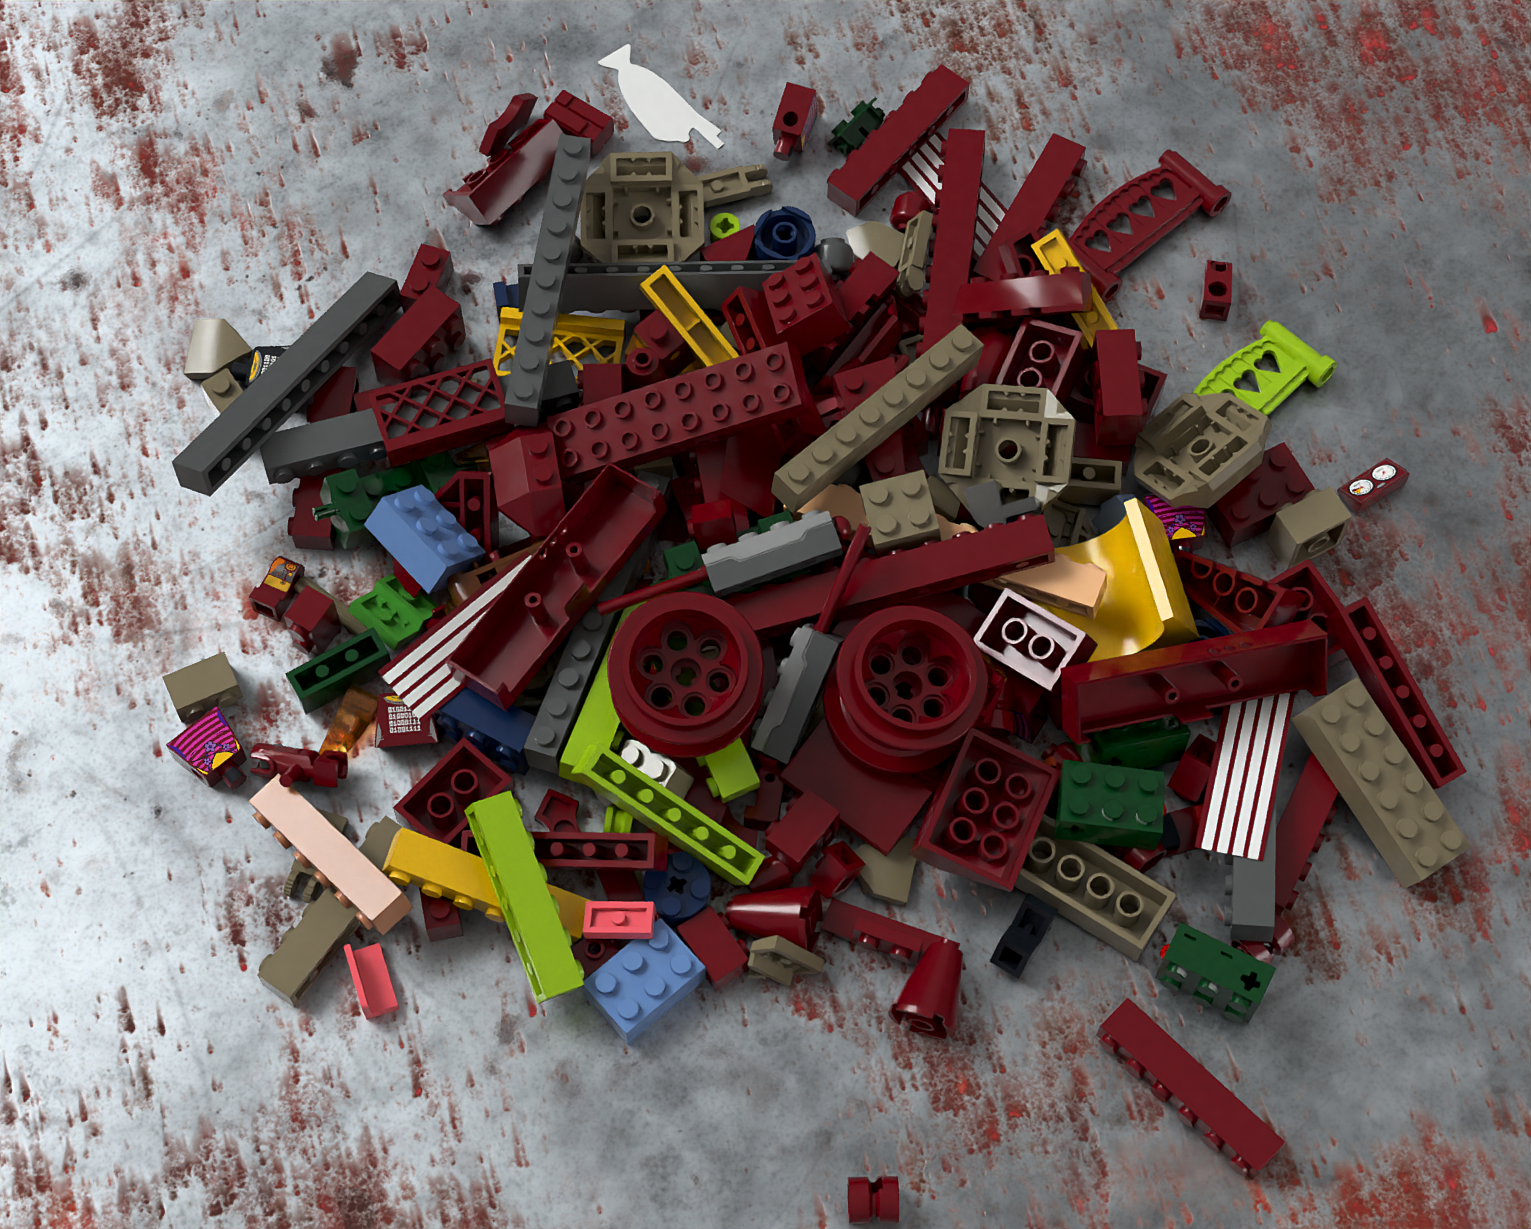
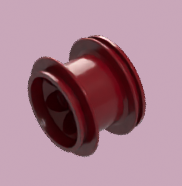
(702, 623)
(872, 732)

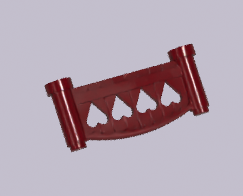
(1191, 192)

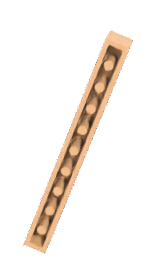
(1056, 584)

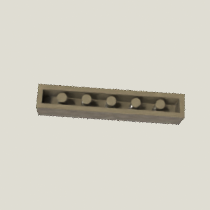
(322, 931)

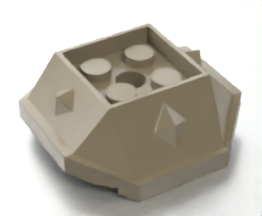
(636, 186)
(1001, 417)
(1200, 448)

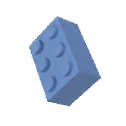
(423, 537)
(644, 981)

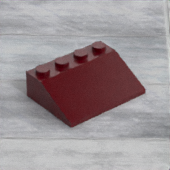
(869, 803)
(985, 811)

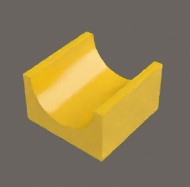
(1144, 592)

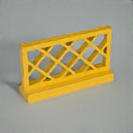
(1055, 254)
(588, 330)

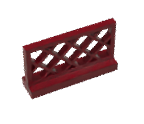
(442, 436)

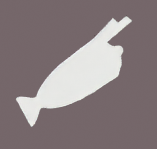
(657, 103)

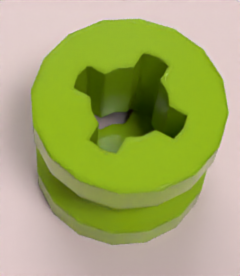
(723, 221)
(618, 821)

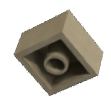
(900, 512)
(1308, 527)

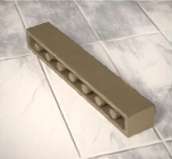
(876, 418)

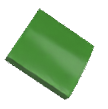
(393, 612)

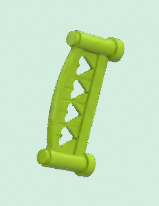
(1295, 361)

